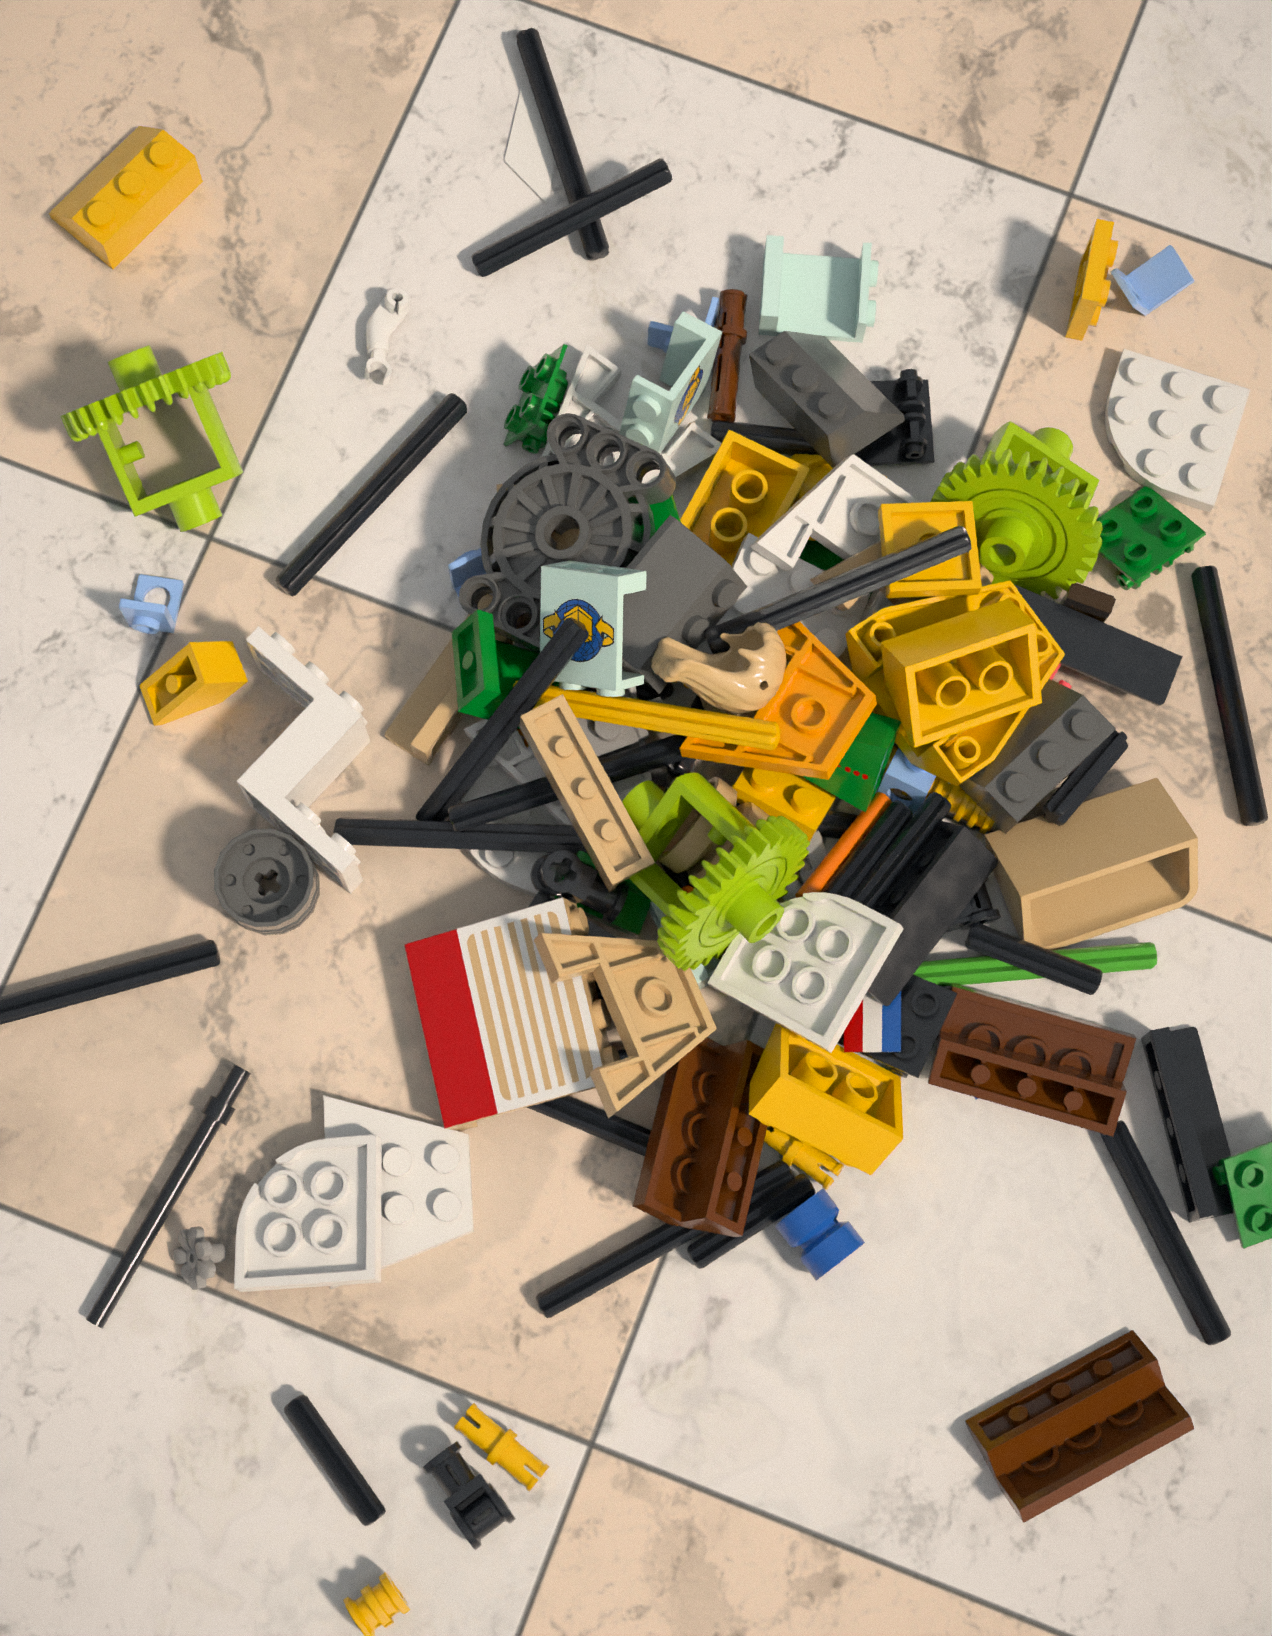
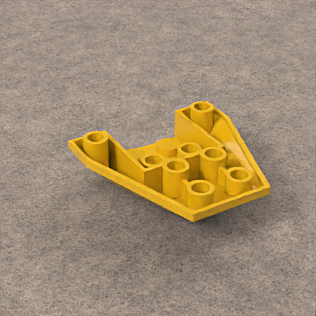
(968, 751)

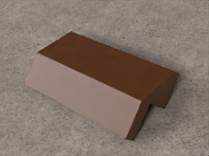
(1033, 1060)
(704, 1141)
(1078, 1425)

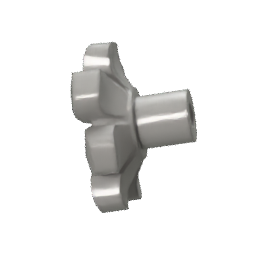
(197, 1256)

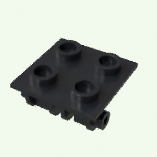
(913, 438)
(922, 1018)

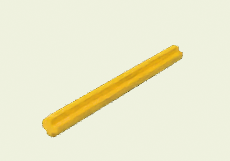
(668, 718)

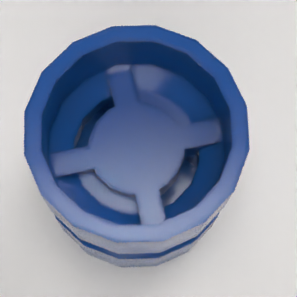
(819, 1234)

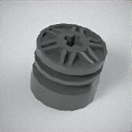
(259, 856)

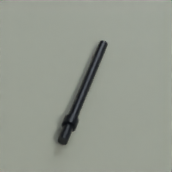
(217, 1111)

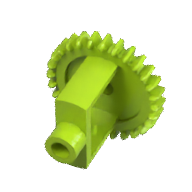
(140, 385)
(1029, 509)
(734, 893)

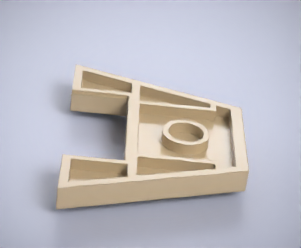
(650, 1002)

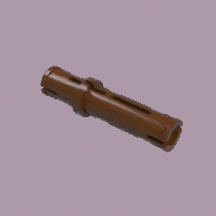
(727, 358)

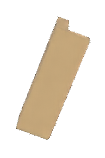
(433, 708)
(585, 792)

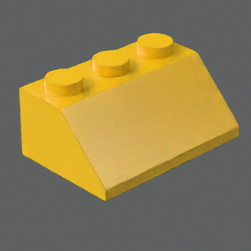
(129, 194)
(742, 494)
(963, 671)
(828, 1100)

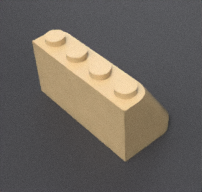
(1100, 870)

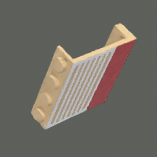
(498, 1023)

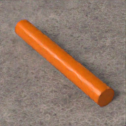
(845, 845)

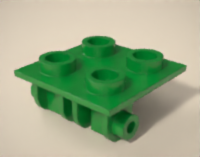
(542, 393)
(1144, 536)
(1250, 1191)

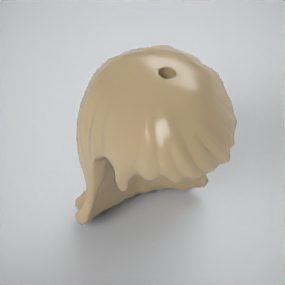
(731, 680)

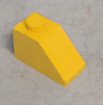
(193, 680)

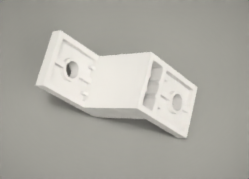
(305, 756)

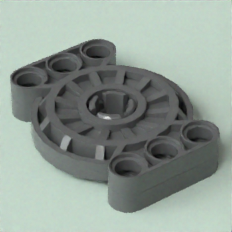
(560, 495)

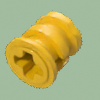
(376, 1605)

